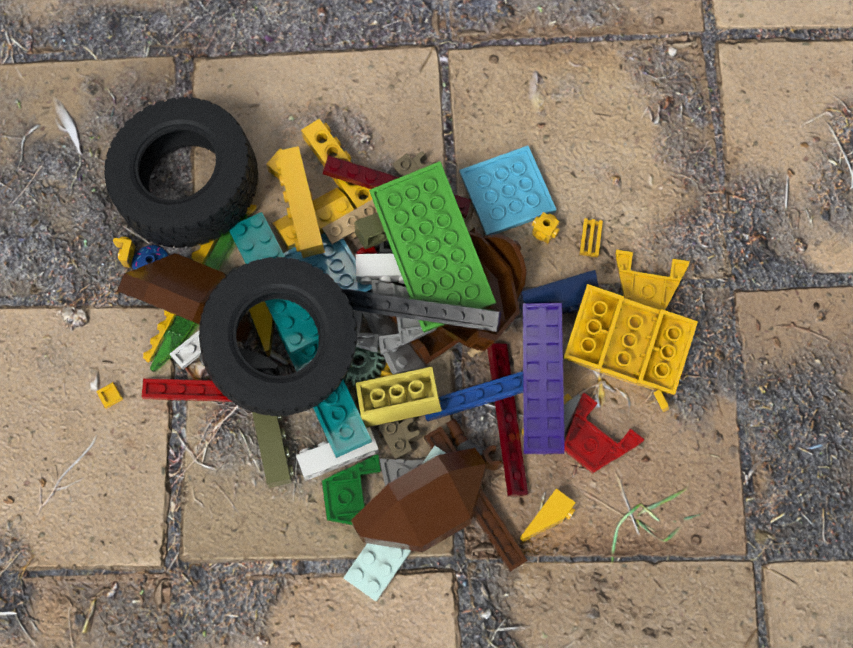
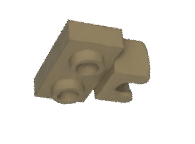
(406, 165)
(399, 436)

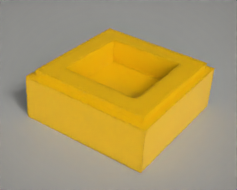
(109, 395)
(661, 400)

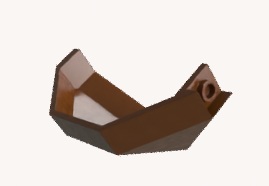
(177, 287)
(503, 288)
(424, 503)

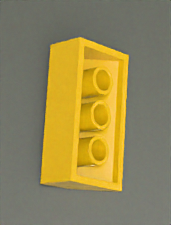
(327, 210)

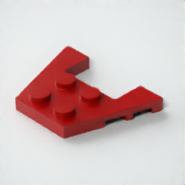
(592, 446)

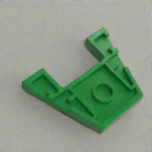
(344, 491)

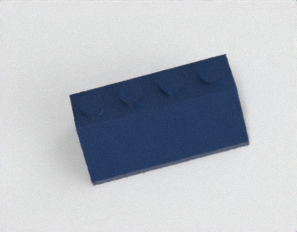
(565, 291)

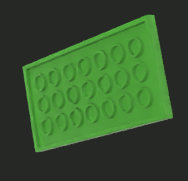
(431, 240)

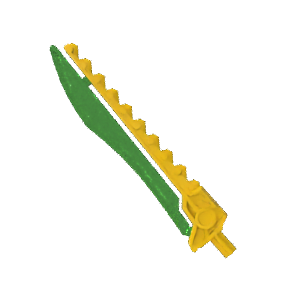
(182, 327)

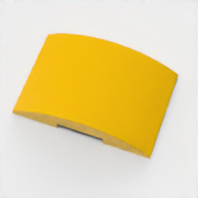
(630, 340)

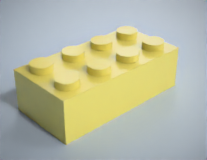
(398, 397)

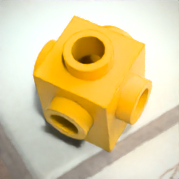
(545, 227)

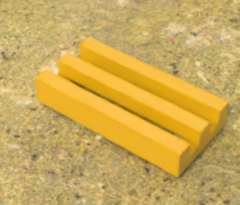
(593, 223)

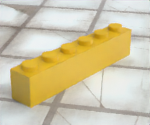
(300, 202)

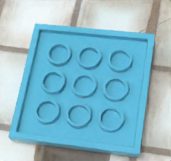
(507, 191)
(336, 262)

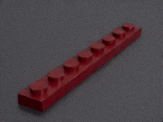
(371, 178)
(508, 426)

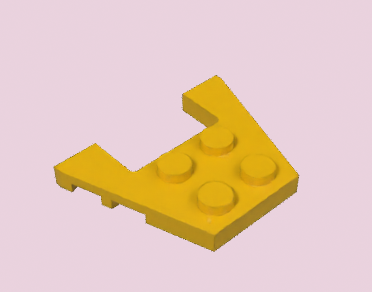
(648, 288)

